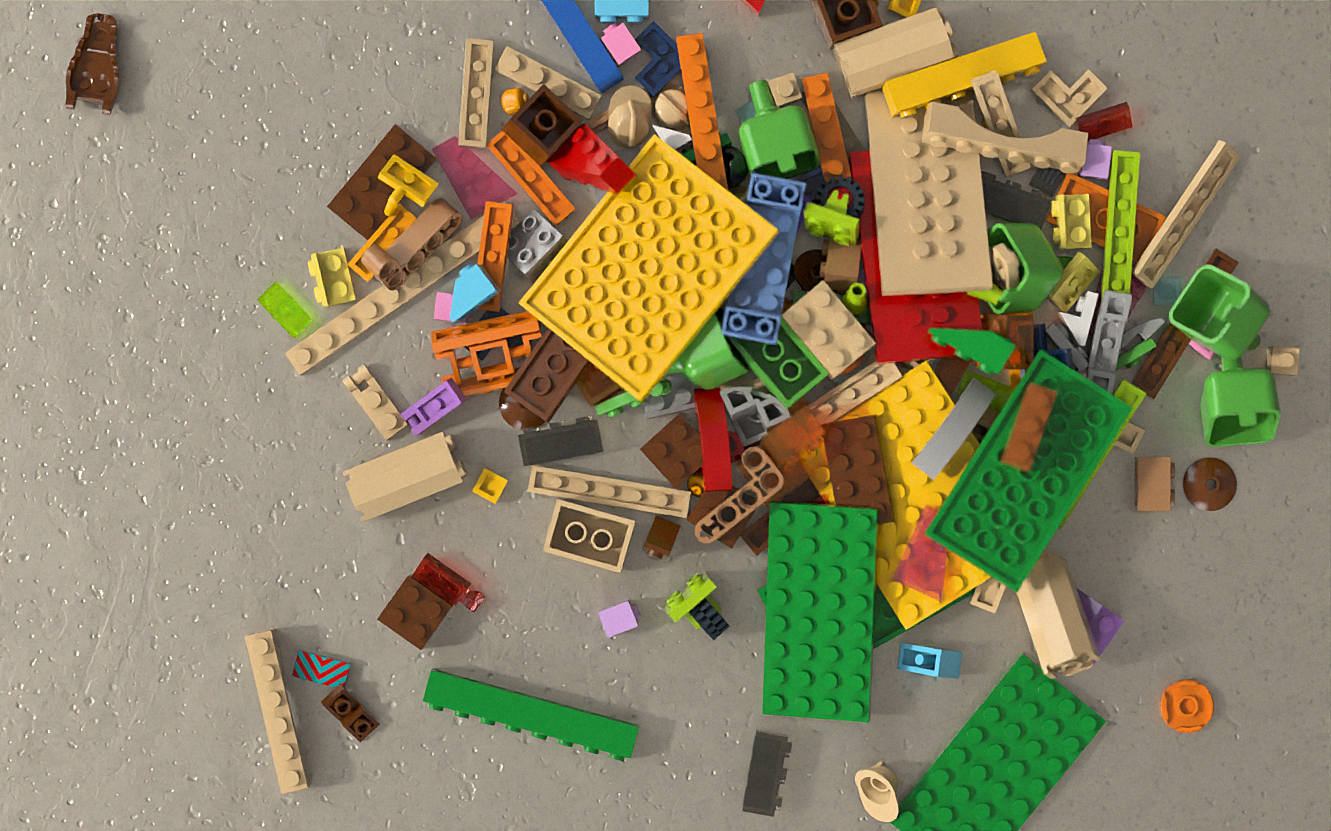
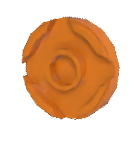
(1186, 706)

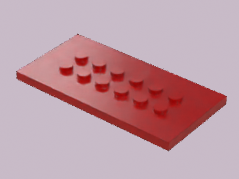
(904, 320)

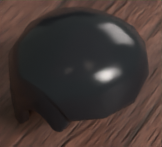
(735, 166)

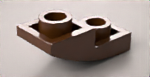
(350, 712)

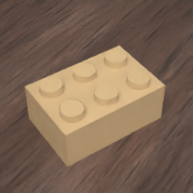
(828, 329)
(589, 535)

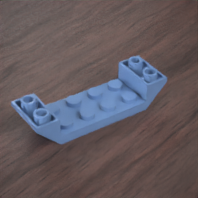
(758, 298)

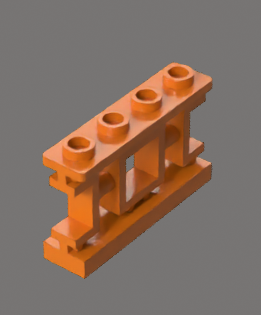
(482, 336)

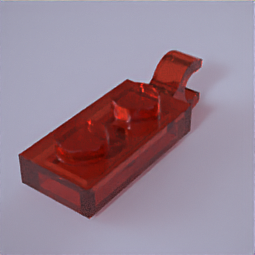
(447, 583)

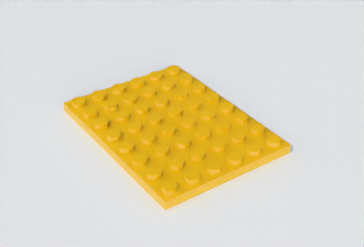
(648, 268)
(906, 419)

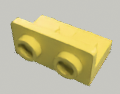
(1073, 221)
(332, 277)
(1073, 283)

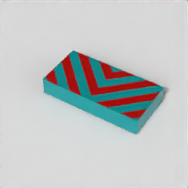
(321, 669)

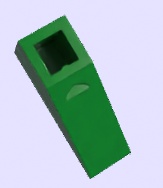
(984, 346)

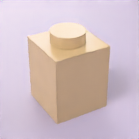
(785, 90)
(1283, 360)

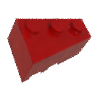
(591, 162)

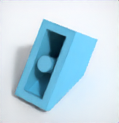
(471, 291)
(929, 660)

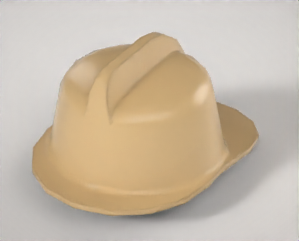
(671, 110)
(629, 116)
(878, 791)

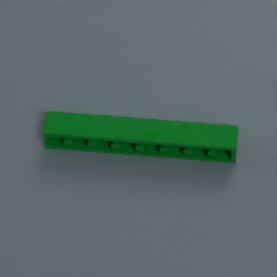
(531, 714)

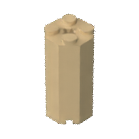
(894, 51)
(404, 476)
(1057, 618)

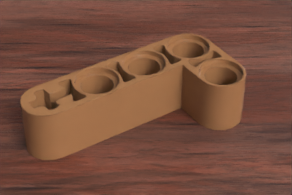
(413, 245)
(735, 500)

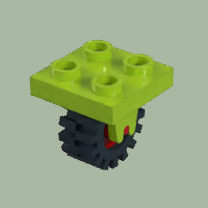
(836, 211)
(698, 606)

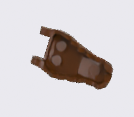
(94, 68)

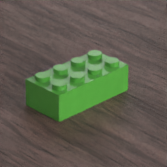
(784, 367)

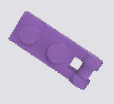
(433, 406)

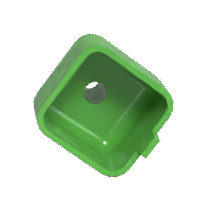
(777, 139)
(1037, 269)
(1220, 313)
(709, 357)
(1239, 406)

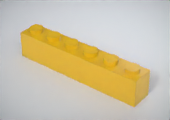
(953, 77)

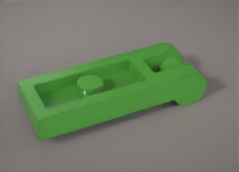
(615, 405)

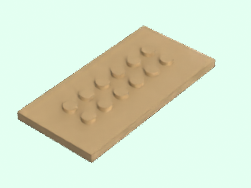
(926, 206)

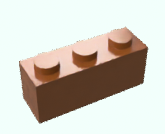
(1028, 427)

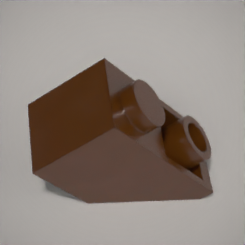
(661, 537)

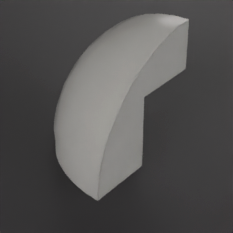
(752, 413)

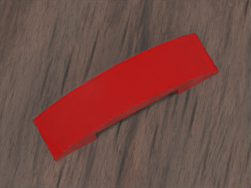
(713, 439)

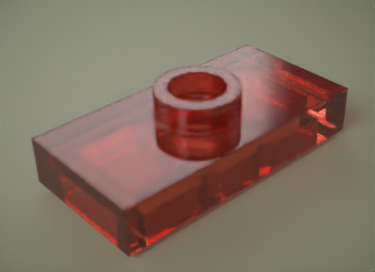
(1105, 121)

